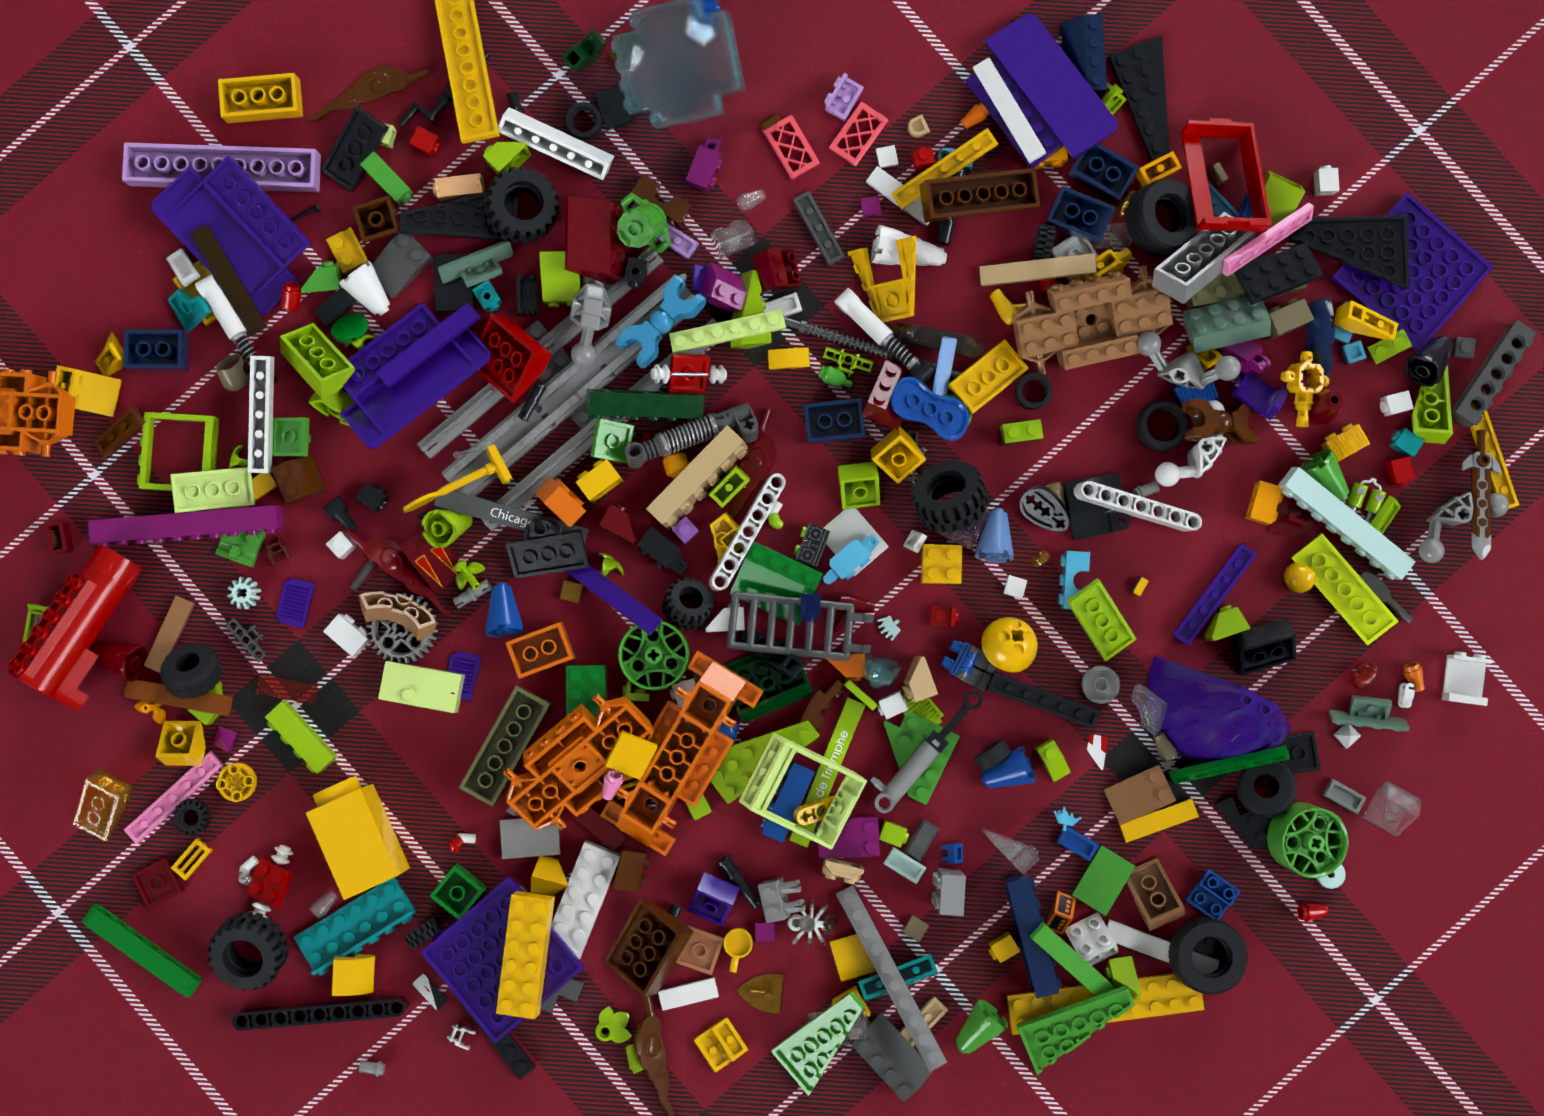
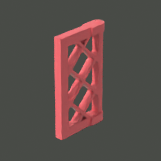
(853, 119)
(798, 133)

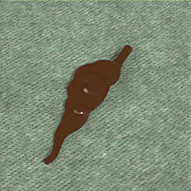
(371, 87)
(652, 1053)

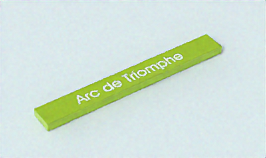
(836, 752)

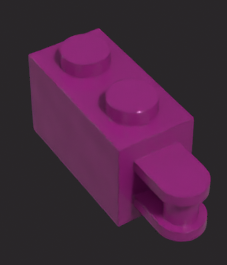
(705, 165)
(1248, 354)

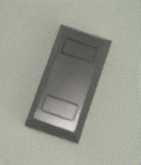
(921, 840)

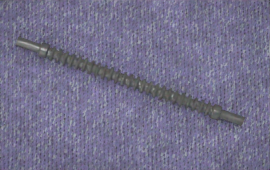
(803, 326)

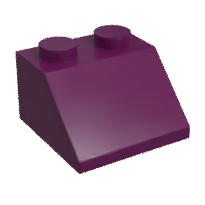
(723, 289)

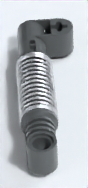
(693, 433)

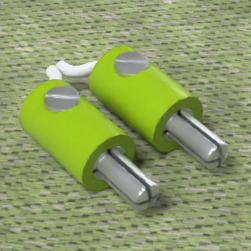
(1375, 500)

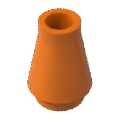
(975, 116)
(1414, 675)

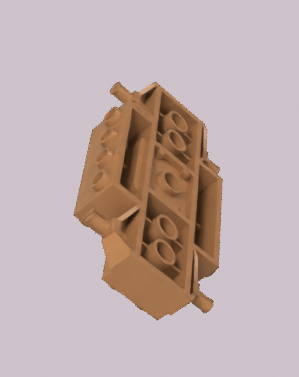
(1119, 313)

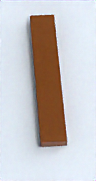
(159, 694)

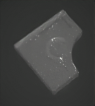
(1150, 707)

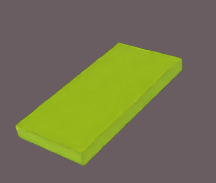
(1101, 619)

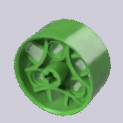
(651, 665)
(1308, 840)

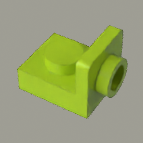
(1113, 99)
(639, 695)

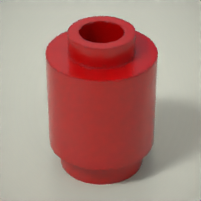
(290, 296)

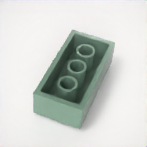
(1226, 324)

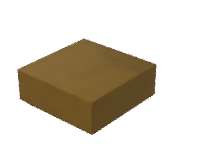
(571, 591)

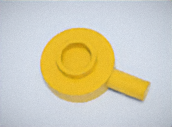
(737, 944)

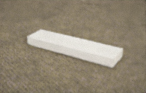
(886, 185)

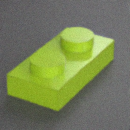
(1385, 349)

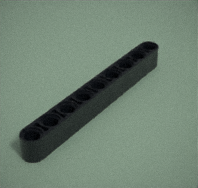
(312, 1017)

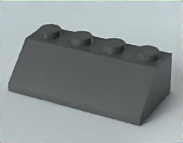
(892, 1057)

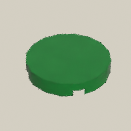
(349, 327)

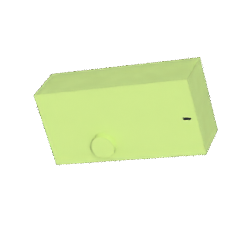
(421, 686)

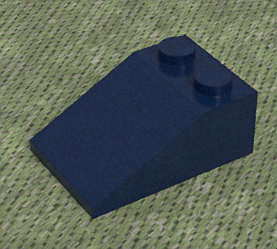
(1080, 215)

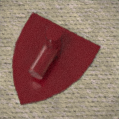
(1291, 520)

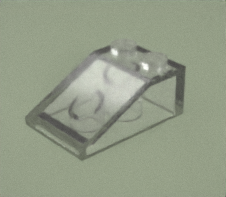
(733, 238)

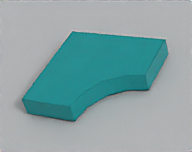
(188, 309)

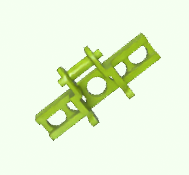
(852, 363)

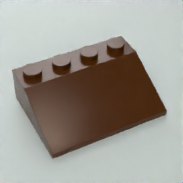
(648, 947)

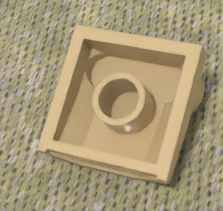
(843, 869)

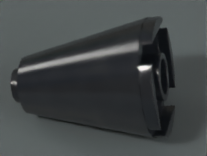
(1429, 362)

